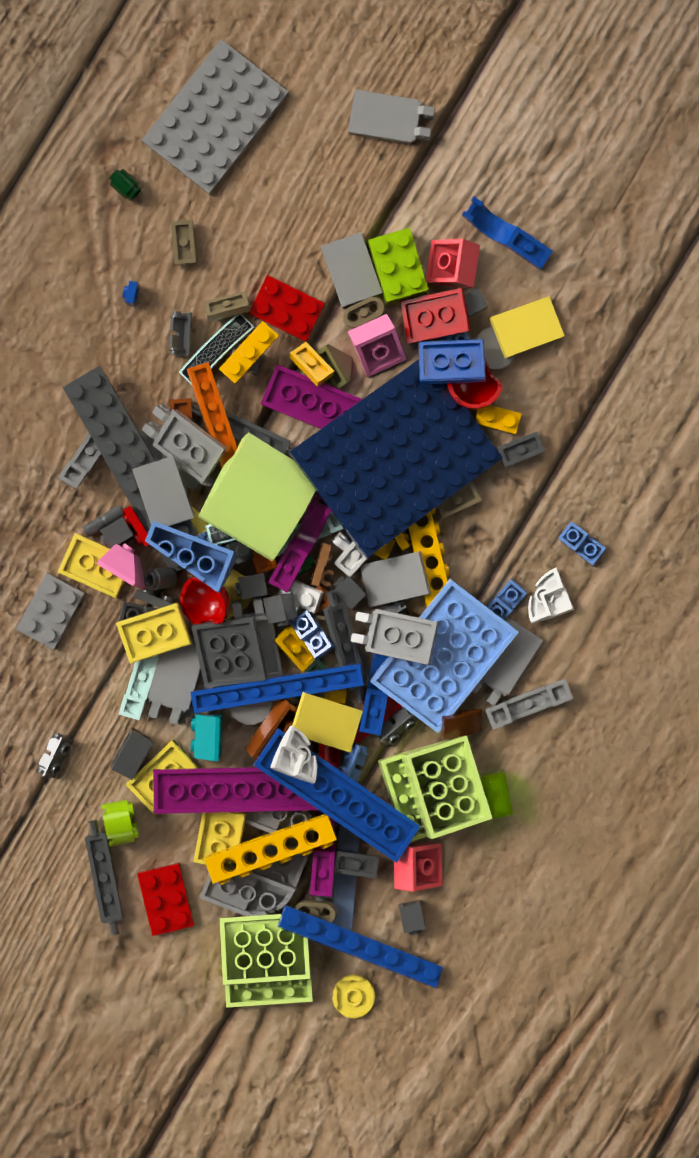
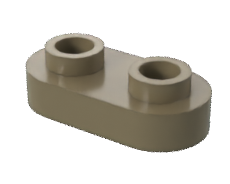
(362, 311)
(317, 909)

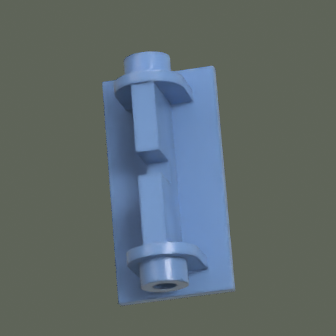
(355, 757)

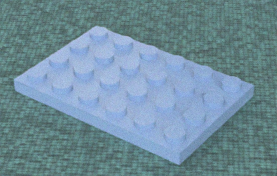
(464, 650)

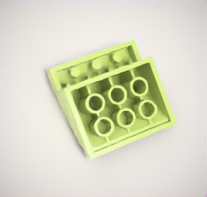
(258, 497)
(437, 787)
(264, 962)

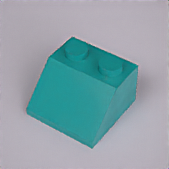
(207, 736)

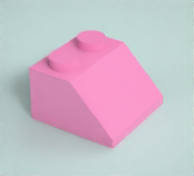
(377, 345)

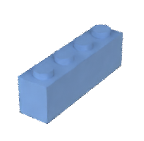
(199, 557)

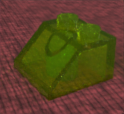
(496, 793)

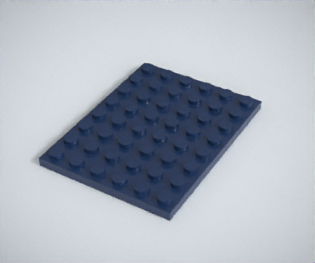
(394, 458)

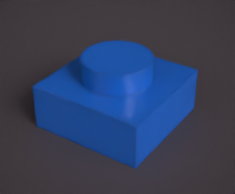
(131, 293)

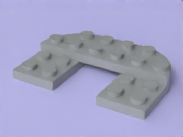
(267, 888)

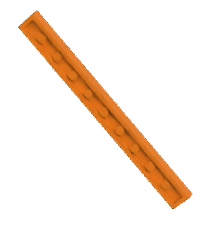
(219, 428)

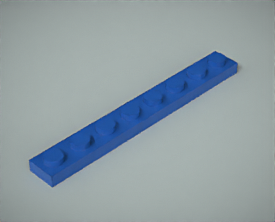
(277, 688)
(360, 946)

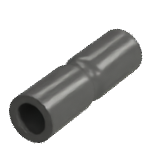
(101, 522)

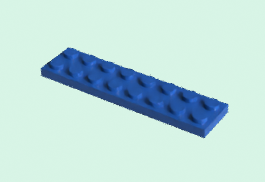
(346, 803)

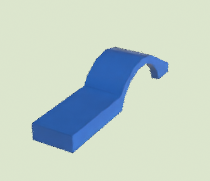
(507, 234)
(375, 701)

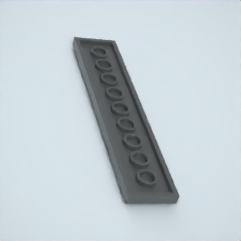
(117, 440)

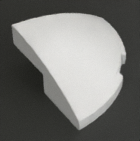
(550, 598)
(295, 757)

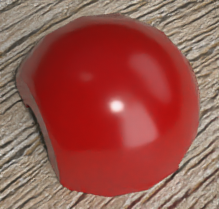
(476, 394)
(203, 603)

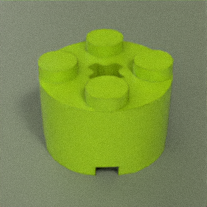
(119, 822)

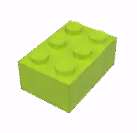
(398, 266)

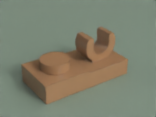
(323, 556)

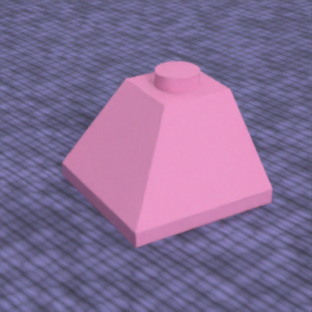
(124, 564)

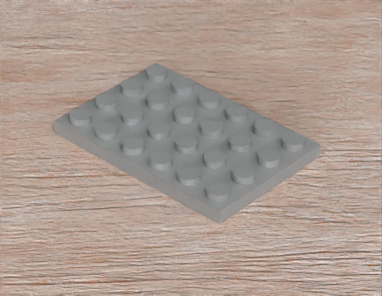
(215, 116)

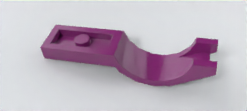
(300, 546)
(323, 867)

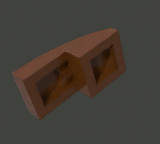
(463, 724)

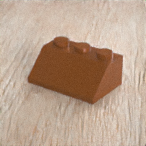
(280, 717)

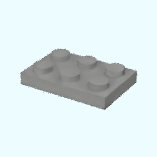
(50, 611)

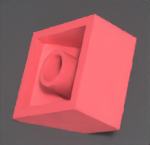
(452, 263)
(419, 867)

